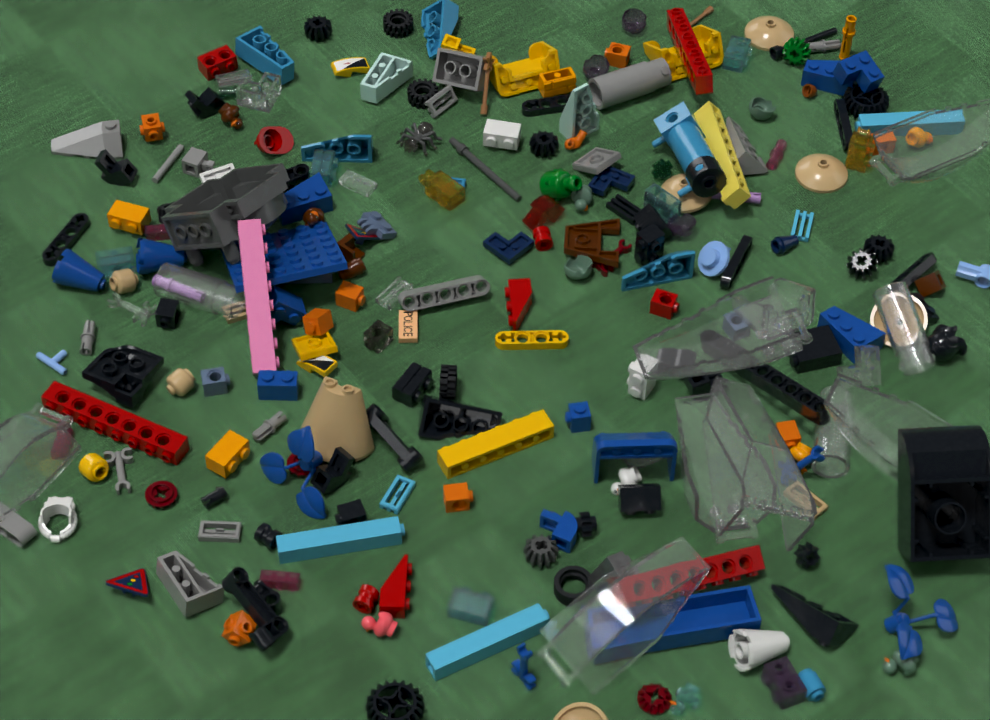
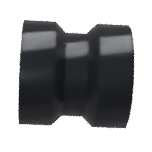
(267, 535)

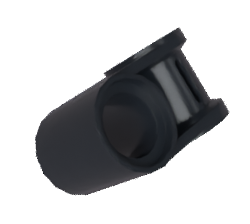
(297, 175)
(270, 596)

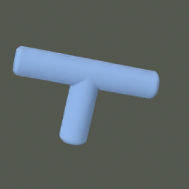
(54, 362)

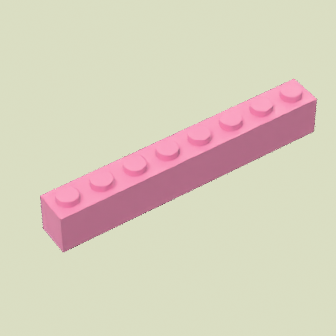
(257, 295)

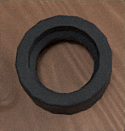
(566, 573)

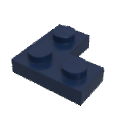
(611, 177)
(508, 250)

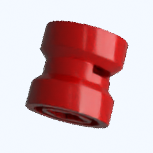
(542, 238)
(366, 598)

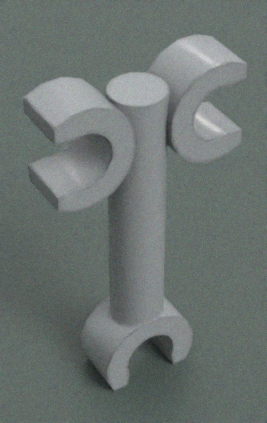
(119, 459)

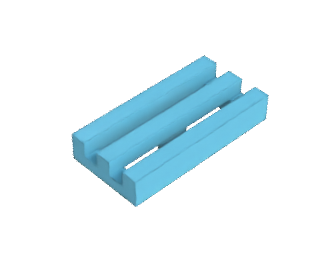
(804, 215)
(391, 506)

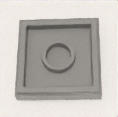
(596, 160)

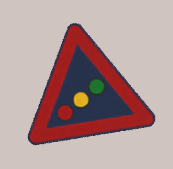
(360, 235)
(131, 582)

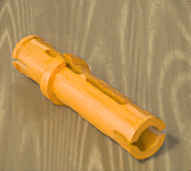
(848, 33)

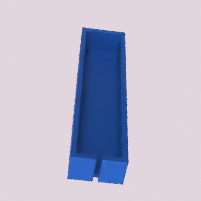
(711, 618)

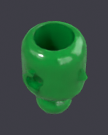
(559, 184)

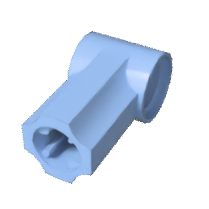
(979, 275)

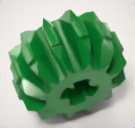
(797, 51)

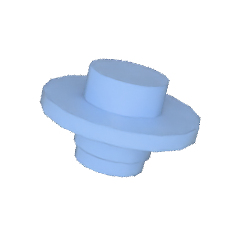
(713, 258)

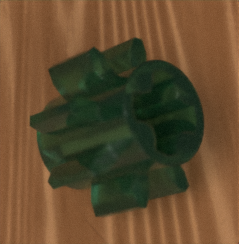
(662, 169)

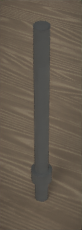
(463, 150)

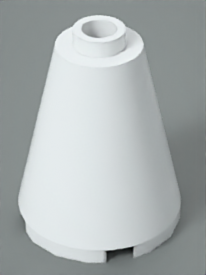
(756, 647)

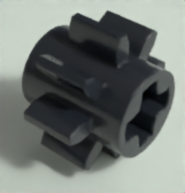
(586, 524)
(807, 555)

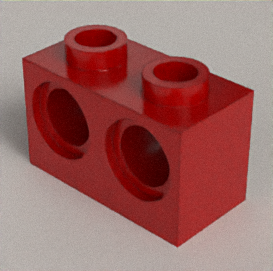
(217, 62)

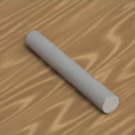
(167, 163)

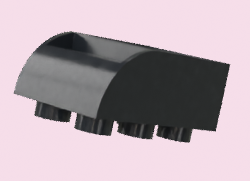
(943, 493)

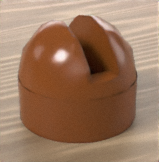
(809, 90)

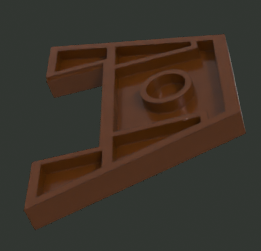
(586, 241)

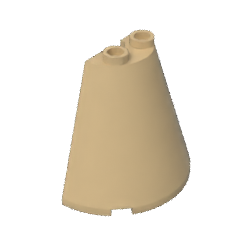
(339, 420)

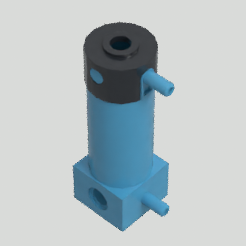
(691, 150)

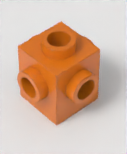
(152, 127)
(238, 628)

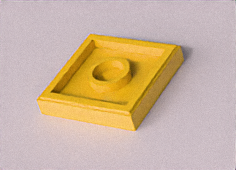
(314, 346)

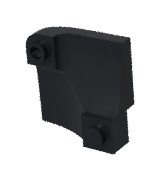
(124, 372)

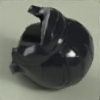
(945, 343)

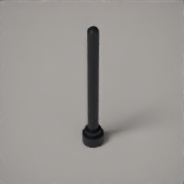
(776, 51)

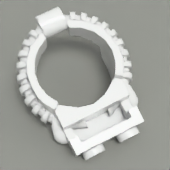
(54, 506)

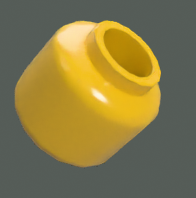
(93, 467)

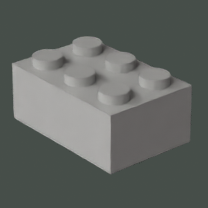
(459, 69)

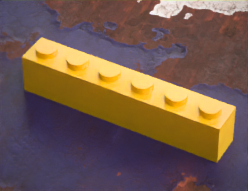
(495, 444)

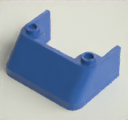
(634, 446)

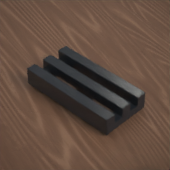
(626, 206)

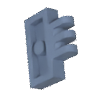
(374, 223)

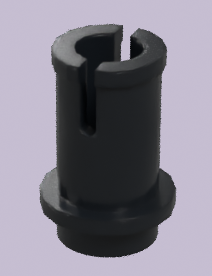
(215, 496)

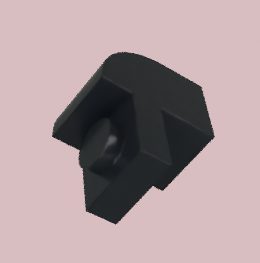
(206, 104)
(114, 171)
(700, 384)
(335, 474)

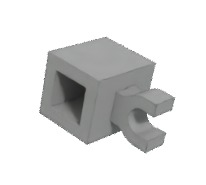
(196, 162)

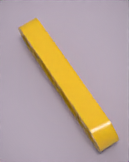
(531, 343)

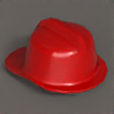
(274, 140)

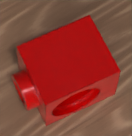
(664, 304)

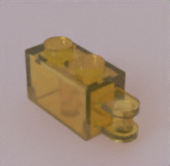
(859, 150)
(442, 189)

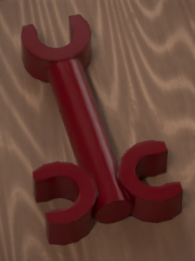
(622, 249)

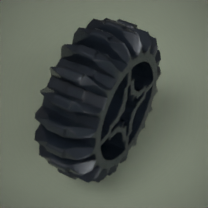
(871, 102)
(388, 697)

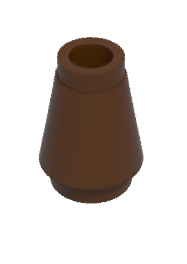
(355, 268)

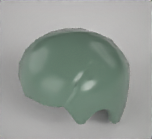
(761, 108)
(578, 268)

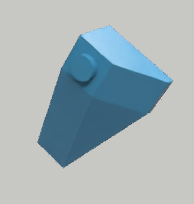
(437, 21)
(348, 148)
(667, 269)

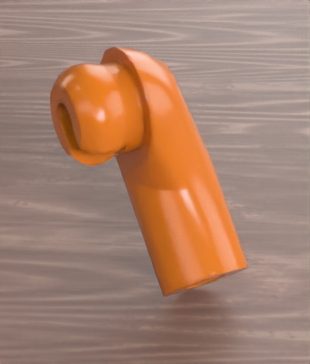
(575, 142)

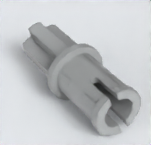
(824, 45)
(87, 338)
(269, 426)

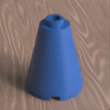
(155, 254)
(77, 273)

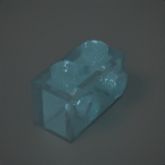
(737, 54)

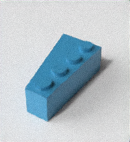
(264, 54)

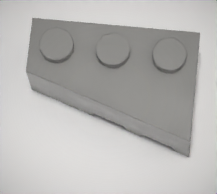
(187, 585)

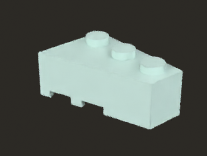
(384, 77)

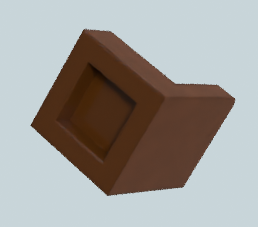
(348, 248)
(930, 283)

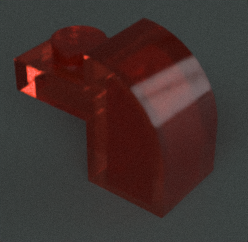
(543, 209)

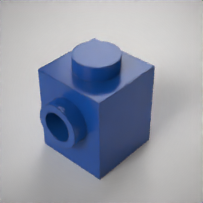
(578, 417)

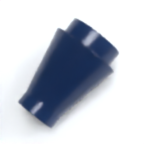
(783, 243)

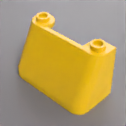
(709, 41)
(523, 74)

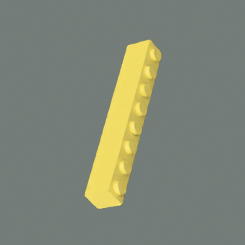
(718, 139)

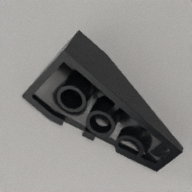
(449, 418)
(826, 626)

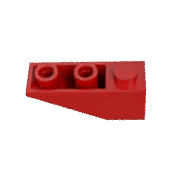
(520, 299)
(395, 590)

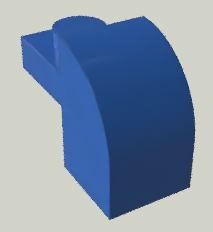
(563, 528)

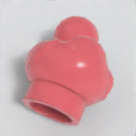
(384, 626)

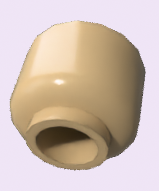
(123, 281)
(180, 382)

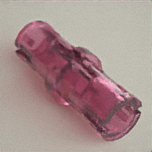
(776, 154)

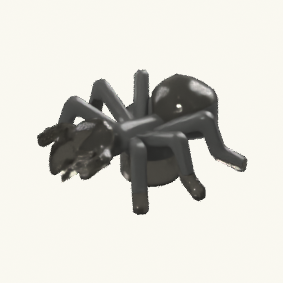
(419, 137)

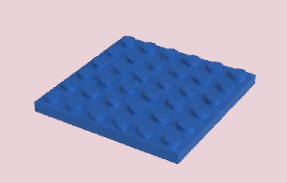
(296, 255)

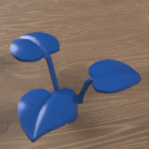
(301, 444)
(909, 640)

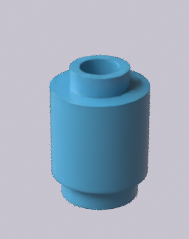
(813, 684)

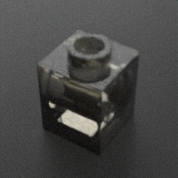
(378, 336)

